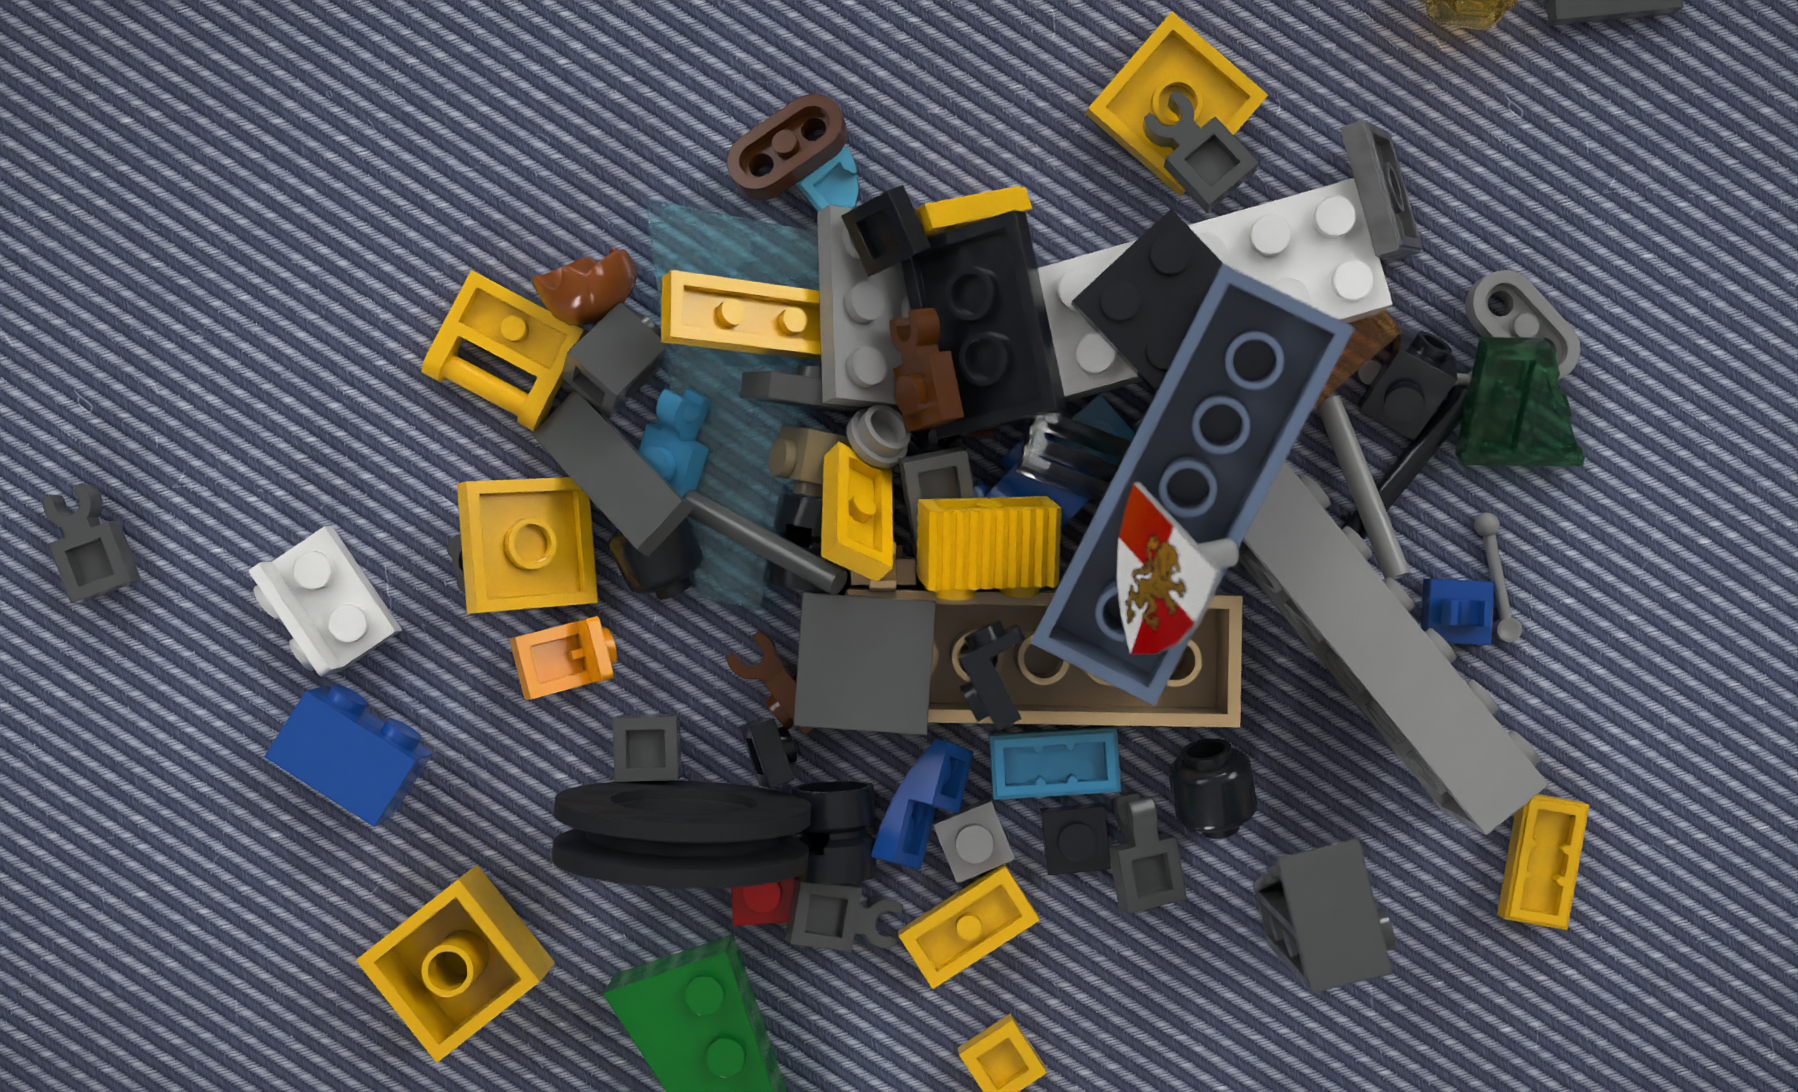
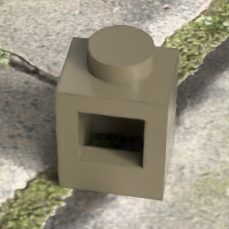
(800, 457)

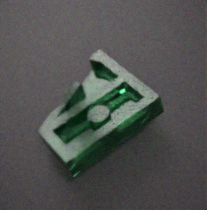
(1516, 408)

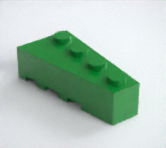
(697, 1021)

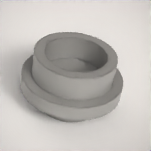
(878, 435)

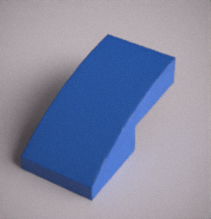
(931, 783)

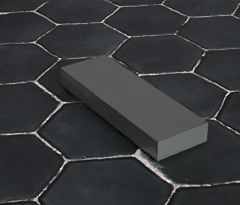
(612, 473)

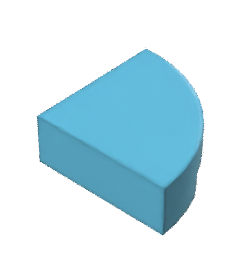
(832, 183)

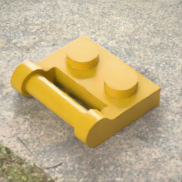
(511, 330)

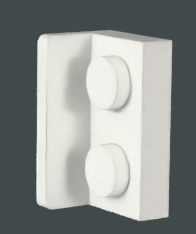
(324, 603)

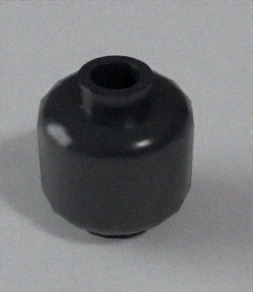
(665, 569)
(1213, 788)

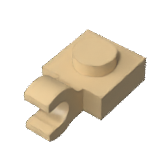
(902, 574)

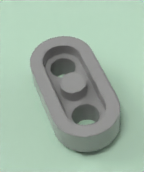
(1525, 316)

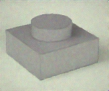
(973, 840)

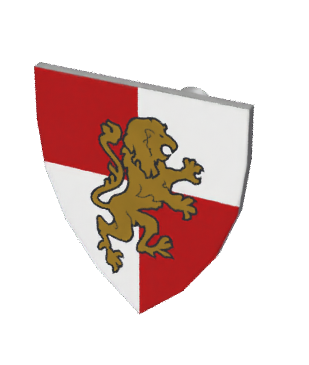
(1164, 575)

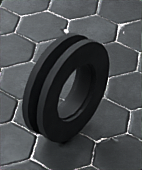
(681, 834)

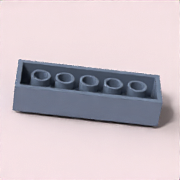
(1203, 454)

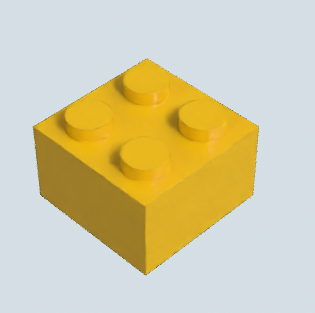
(456, 963)

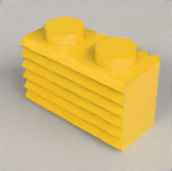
(988, 545)

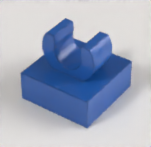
(1458, 610)

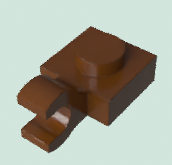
(778, 679)

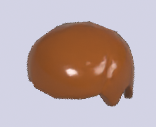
(587, 289)

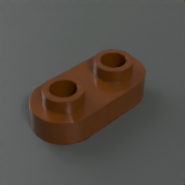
(784, 145)

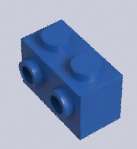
(350, 753)

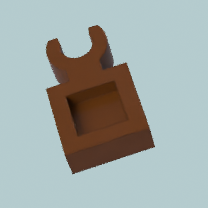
(927, 379)

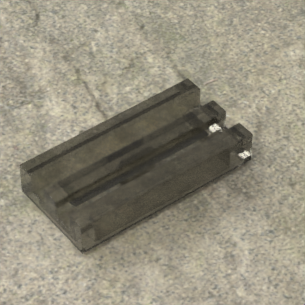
(1063, 477)

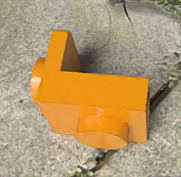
(564, 657)

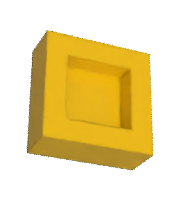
(1002, 1058)

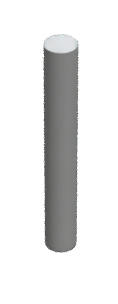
(1363, 488)

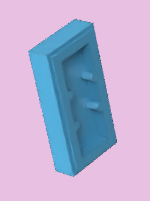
(1054, 762)

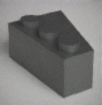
(1325, 917)

